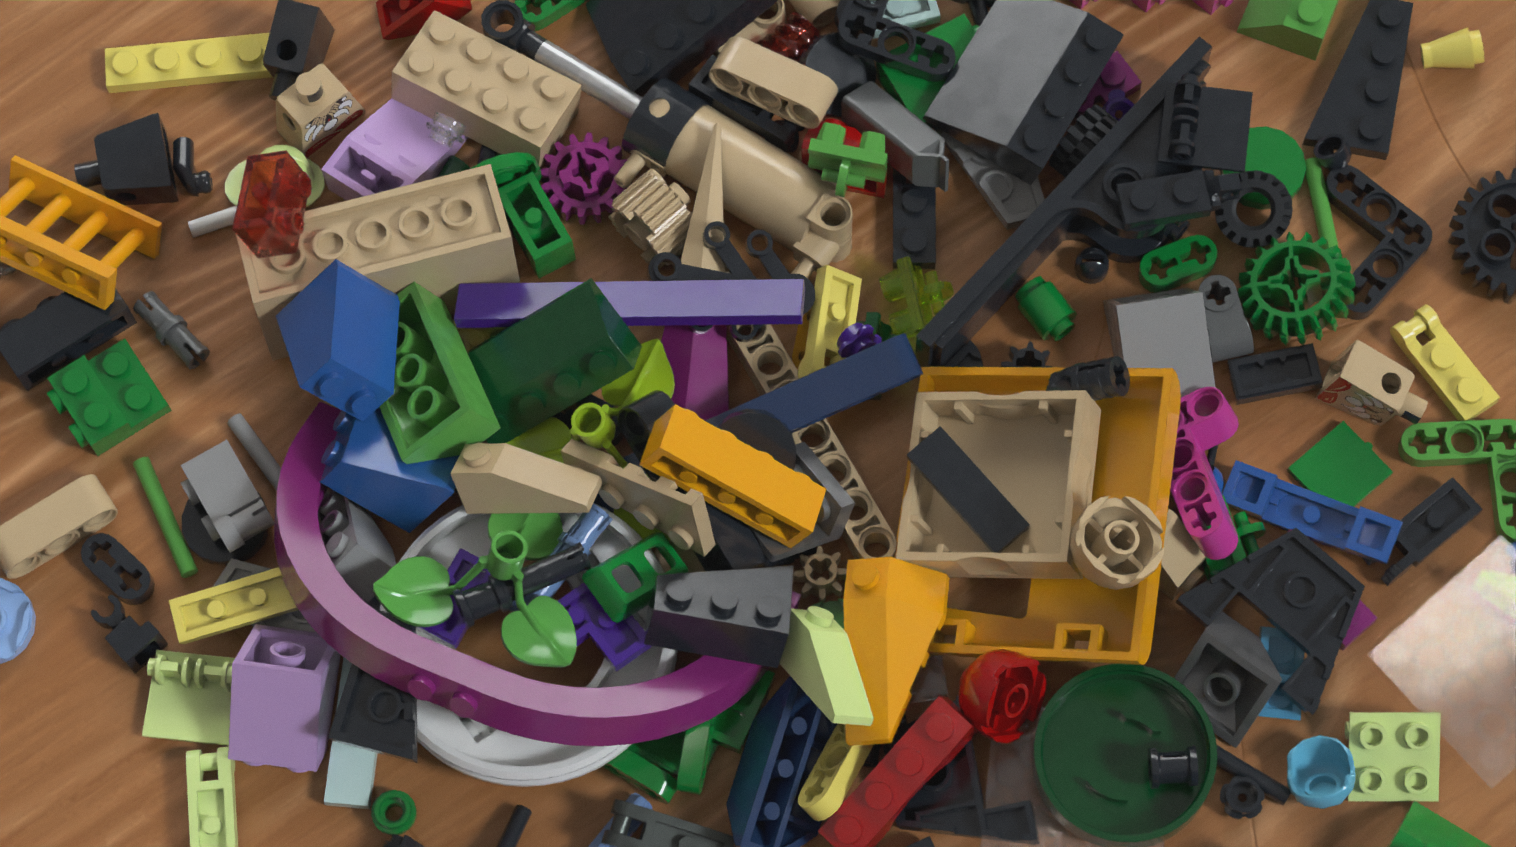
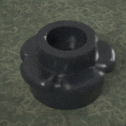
(1236, 808)

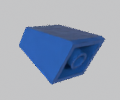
(343, 339)
(370, 472)

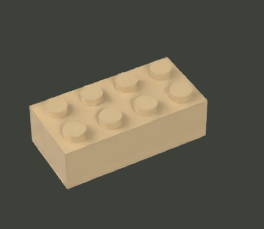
(486, 87)

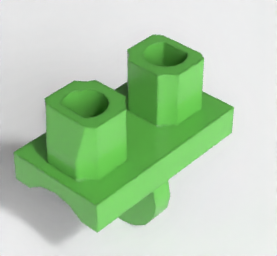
(846, 163)

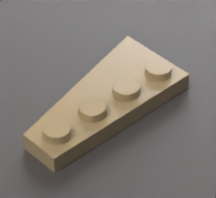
(651, 502)

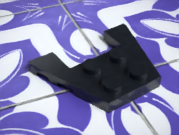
(1299, 594)
(955, 804)

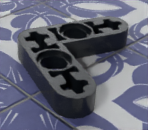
(872, 18)
(1391, 244)

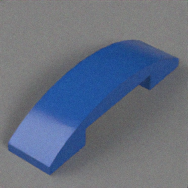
(1315, 515)

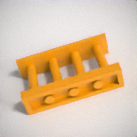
(64, 264)

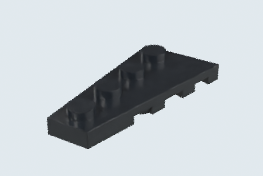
(1367, 82)

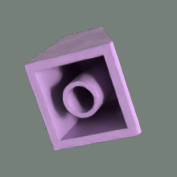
(282, 699)

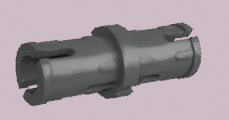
(171, 330)

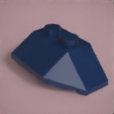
(773, 769)

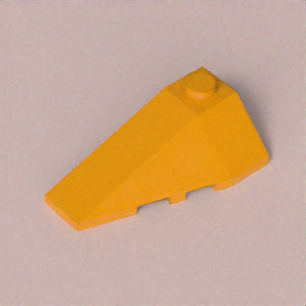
(890, 624)

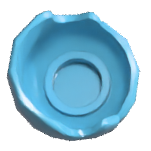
(1320, 772)

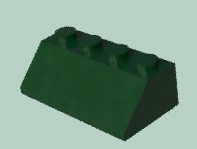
(553, 359)

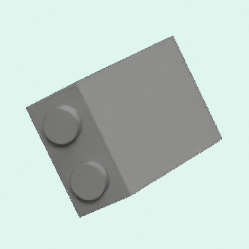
(1163, 332)

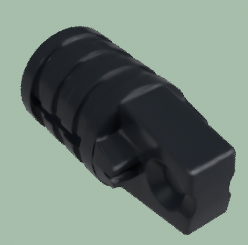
(1099, 378)

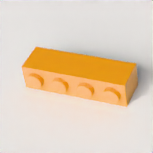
(733, 476)

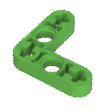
(1498, 458)

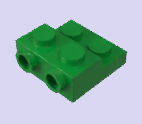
(107, 397)

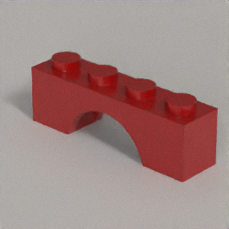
(902, 772)

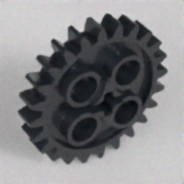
(1480, 226)

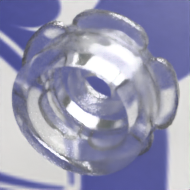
(445, 130)

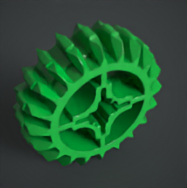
(1263, 287)

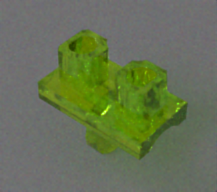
(909, 284)

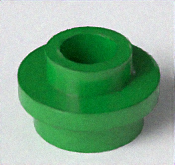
(384, 803)

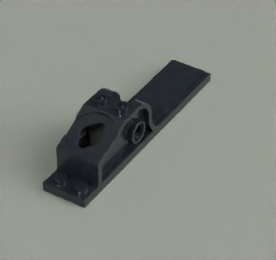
(1078, 209)

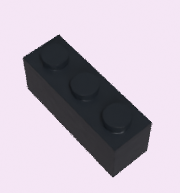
(59, 334)

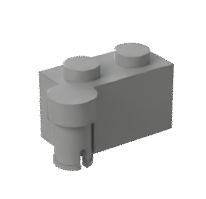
(227, 496)

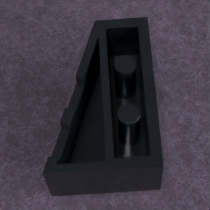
(723, 613)

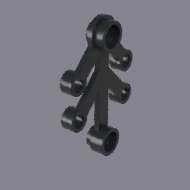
(735, 265)

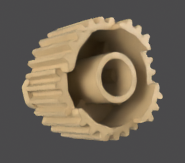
(653, 216)

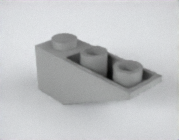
(354, 543)

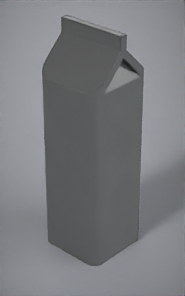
(909, 142)

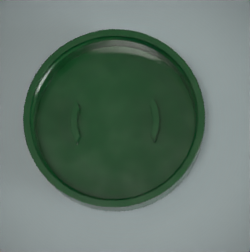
(1095, 753)

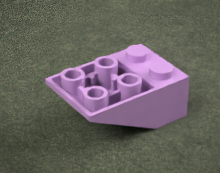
(386, 153)

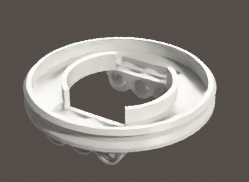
(505, 757)

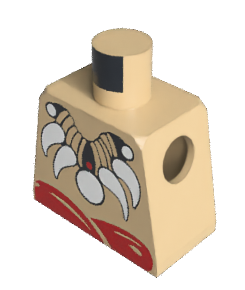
(315, 110)
(1370, 386)

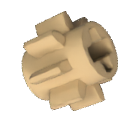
(819, 563)

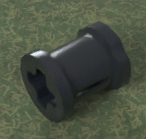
(1172, 767)

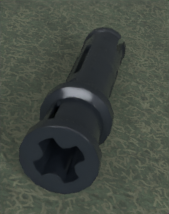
(500, 595)

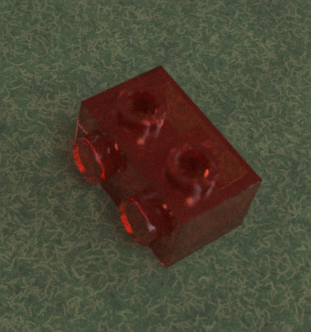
(272, 204)

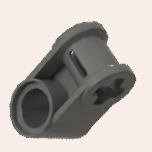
(1226, 323)

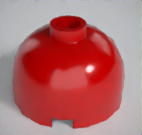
(1001, 693)

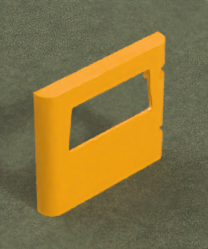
(1131, 461)

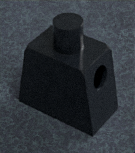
(295, 43)
(132, 164)

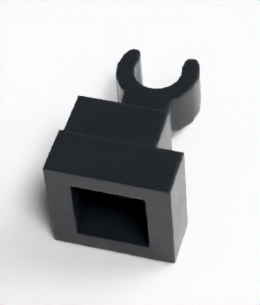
(128, 639)

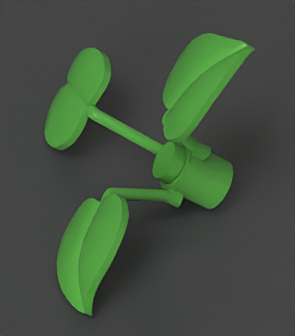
(535, 634)

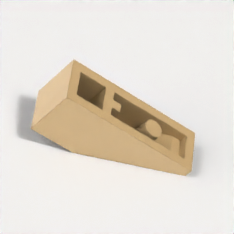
(518, 481)

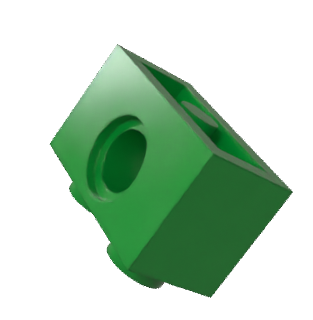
(536, 225)

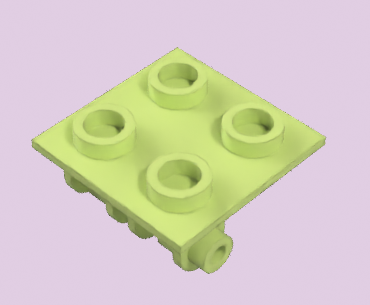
(189, 697)
(1395, 755)

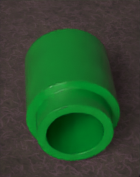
(1046, 309)

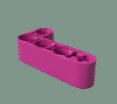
(1202, 424)

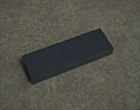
(968, 491)

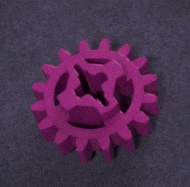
(568, 184)

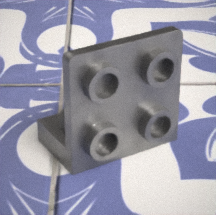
(832, 515)

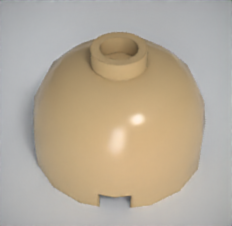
(1117, 542)

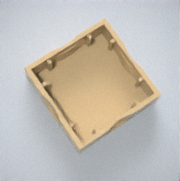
(1034, 451)

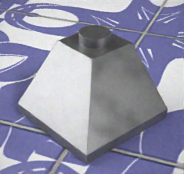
(1230, 677)

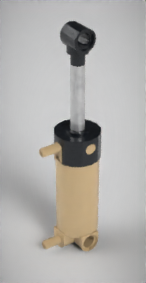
(672, 135)

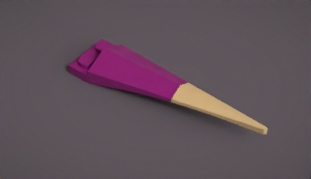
(702, 359)

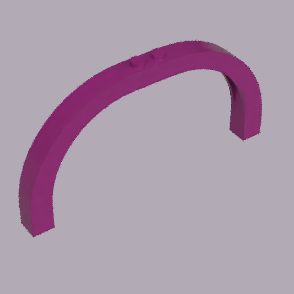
(455, 679)

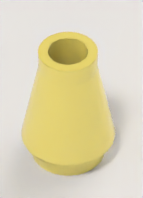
(1454, 50)

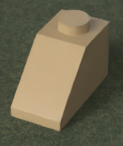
(1181, 559)

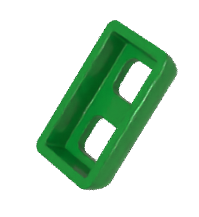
(609, 593)

